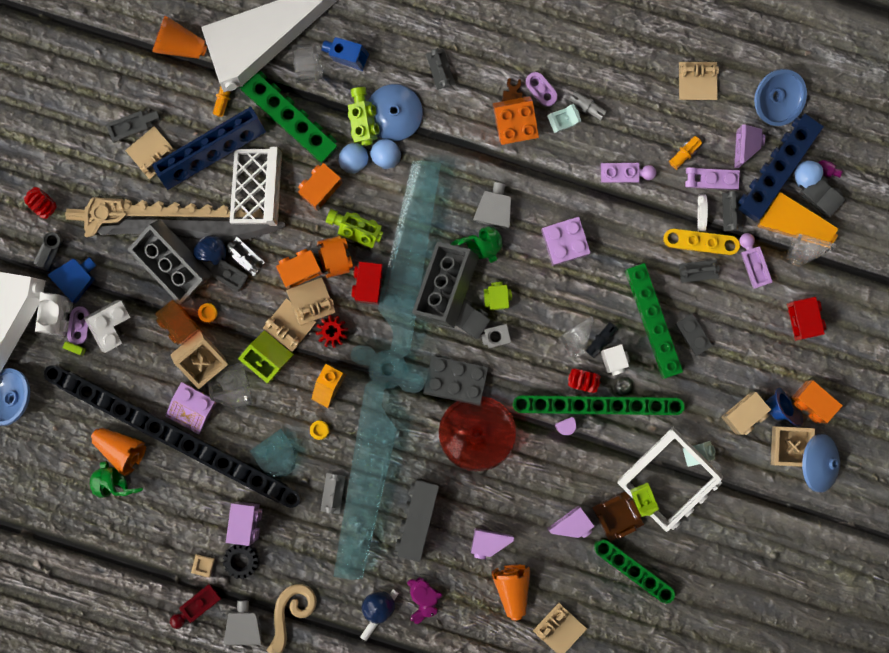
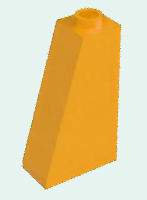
(791, 218)
(327, 385)

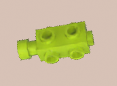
(362, 118)
(356, 230)

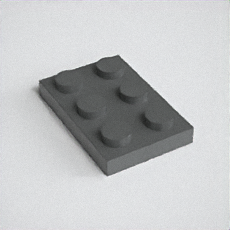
(455, 380)

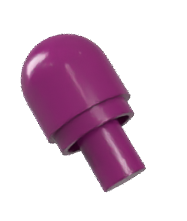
(829, 169)

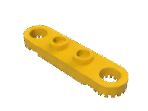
(701, 242)

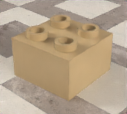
(199, 359)
(746, 414)
(789, 445)

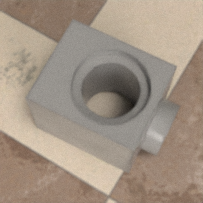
(505, 338)

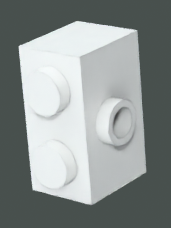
(615, 359)

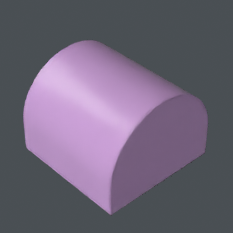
(566, 426)

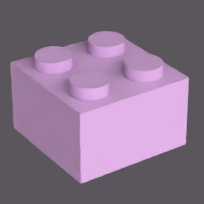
(565, 241)

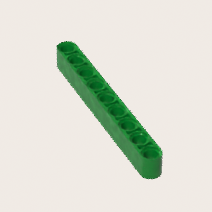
(607, 405)

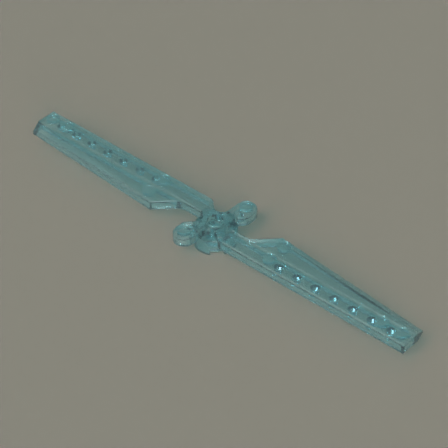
(375, 429)

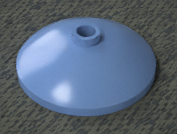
(788, 100)
(409, 113)
(13, 395)
(820, 463)

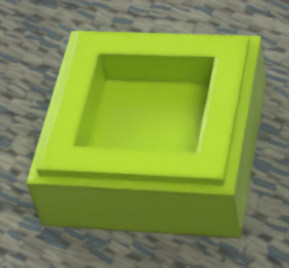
(74, 348)

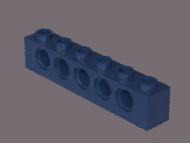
(810, 130)
(208, 148)

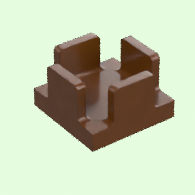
(618, 516)

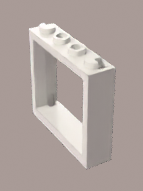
(673, 522)

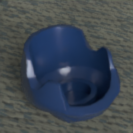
(210, 249)
(378, 607)

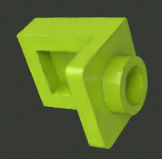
(644, 500)

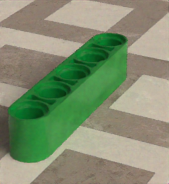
(643, 573)

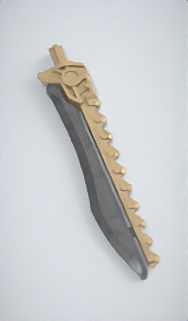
(112, 211)

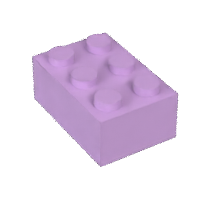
(243, 523)

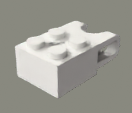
(53, 314)

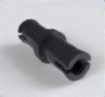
(601, 339)

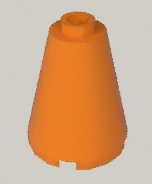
(178, 41)
(119, 449)
(513, 589)

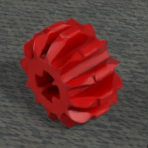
(40, 202)
(326, 327)
(584, 380)

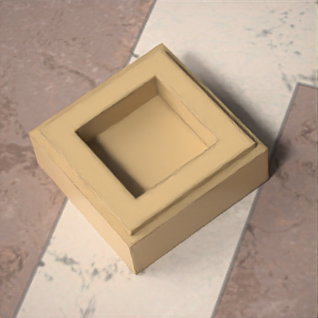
(203, 565)

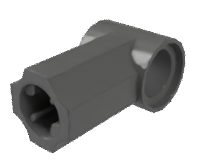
(48, 252)

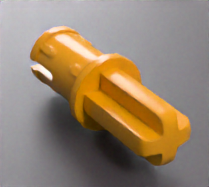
(221, 102)
(685, 152)

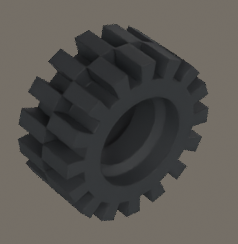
(237, 572)

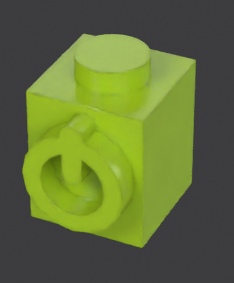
(497, 296)

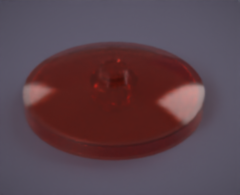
(477, 435)

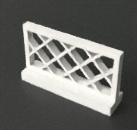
(271, 190)

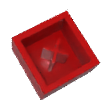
(368, 283)
(806, 318)

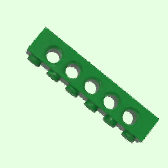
(321, 152)
(653, 321)

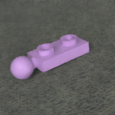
(625, 172)
(754, 262)

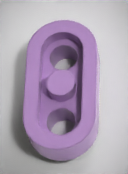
(541, 89)
(77, 325)

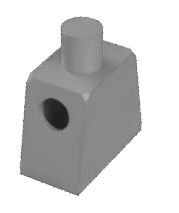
(494, 208)
(243, 626)

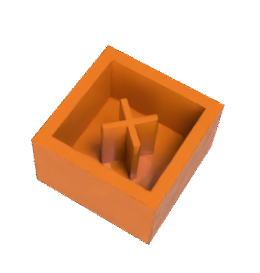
(515, 120)
(319, 186)
(299, 269)
(816, 402)

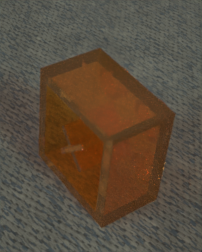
(177, 322)

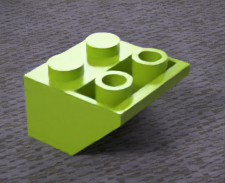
(265, 357)

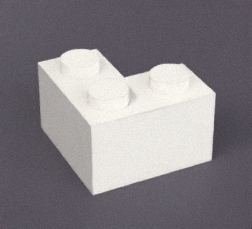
(102, 324)

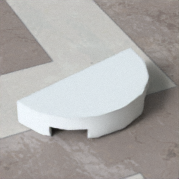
(702, 212)

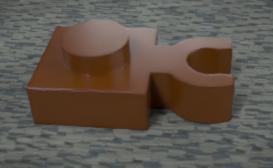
(512, 93)

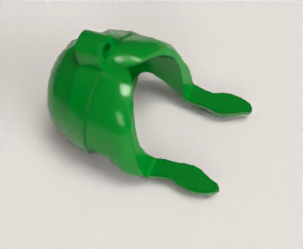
(485, 245)
(104, 481)

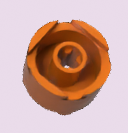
(334, 256)

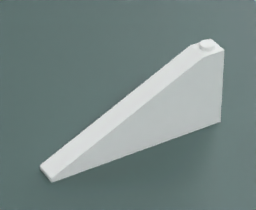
(253, 38)
(17, 305)

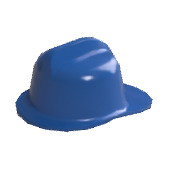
(783, 408)

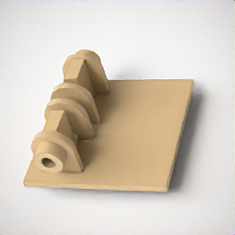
(698, 80)
(148, 150)
(311, 301)
(285, 326)
(559, 629)

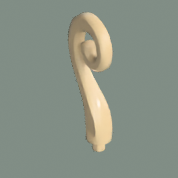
(280, 639)

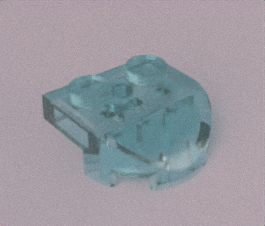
(275, 455)

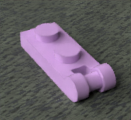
(713, 179)

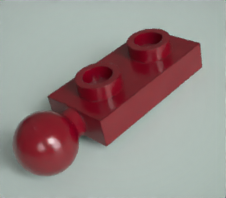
(195, 606)

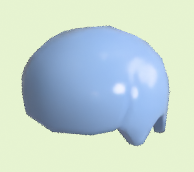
(385, 154)
(353, 158)
(808, 173)

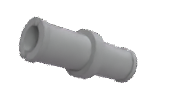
(587, 105)

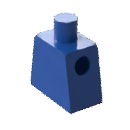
(346, 53)
(74, 278)

